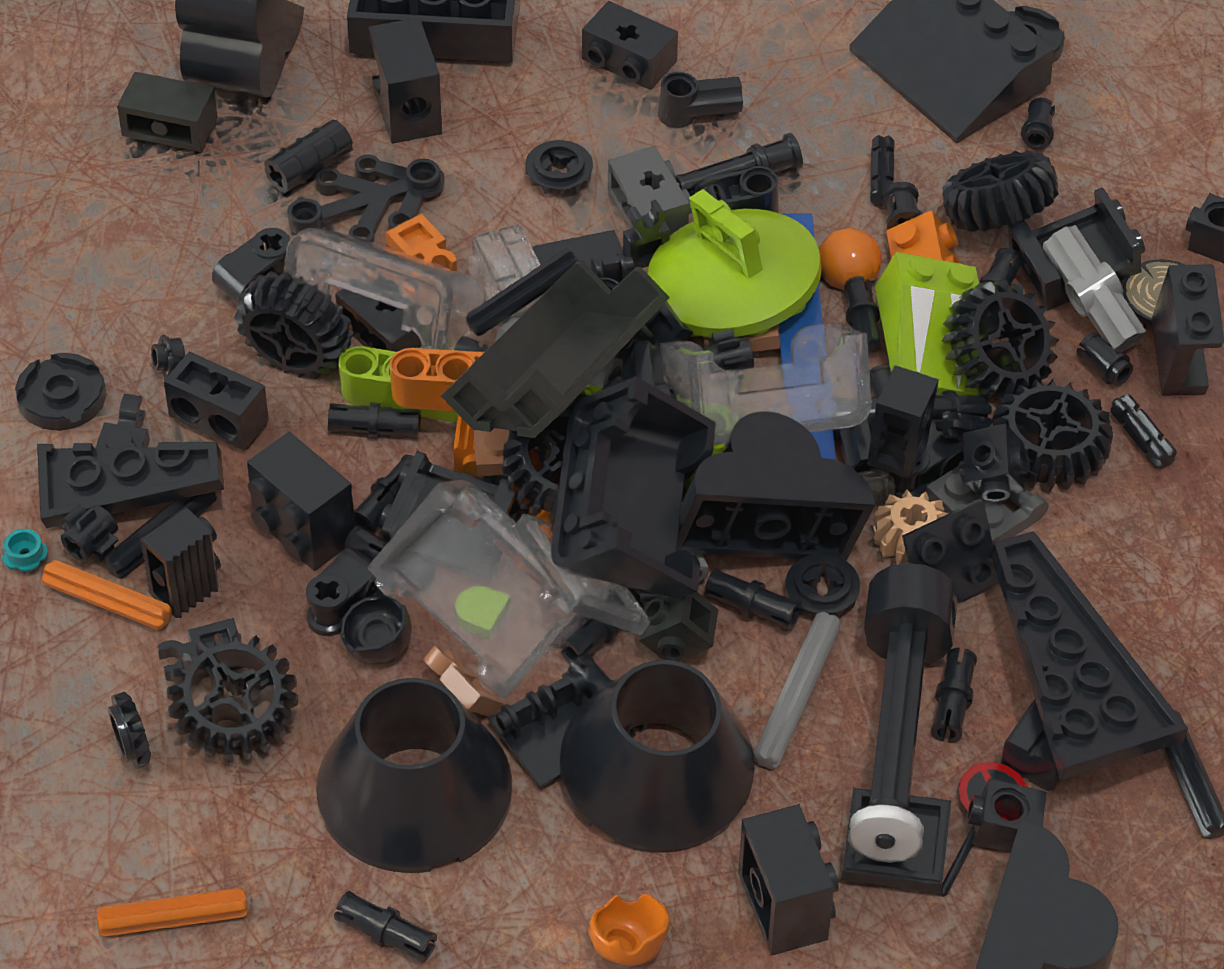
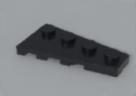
(124, 476)

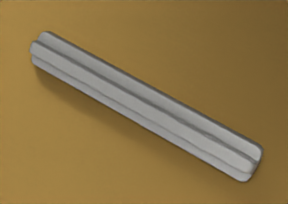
(796, 690)

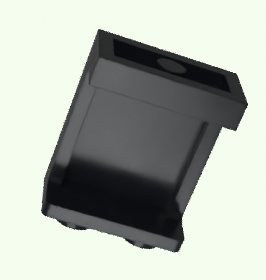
(1104, 231)
(1183, 325)
(421, 477)

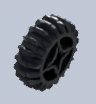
(1000, 191)
(1000, 313)
(293, 324)
(1060, 430)
(543, 486)
(215, 661)

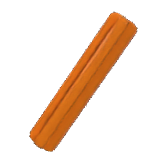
(106, 595)
(172, 912)

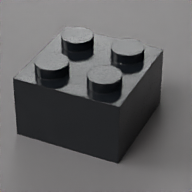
(300, 501)
(787, 879)

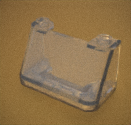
(430, 294)
(820, 387)
(479, 583)

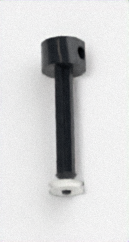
(909, 625)

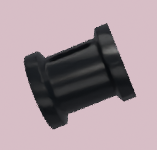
(905, 203)

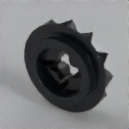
(563, 155)
(841, 581)
(129, 730)

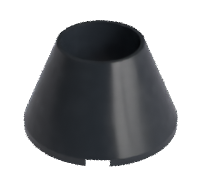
(651, 795)
(419, 812)

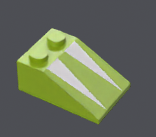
(913, 306)

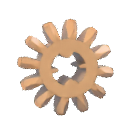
(901, 517)

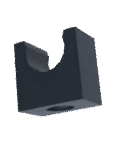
(406, 80)

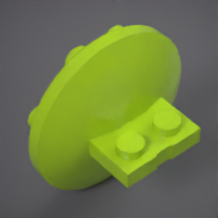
(736, 268)

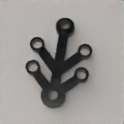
(415, 182)

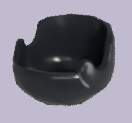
(376, 629)

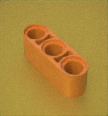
(425, 374)

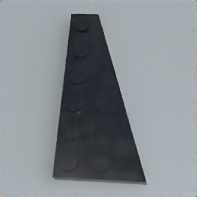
(1084, 680)

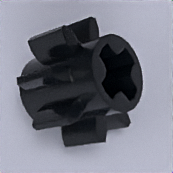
(730, 352)
(89, 533)

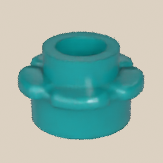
(22, 542)

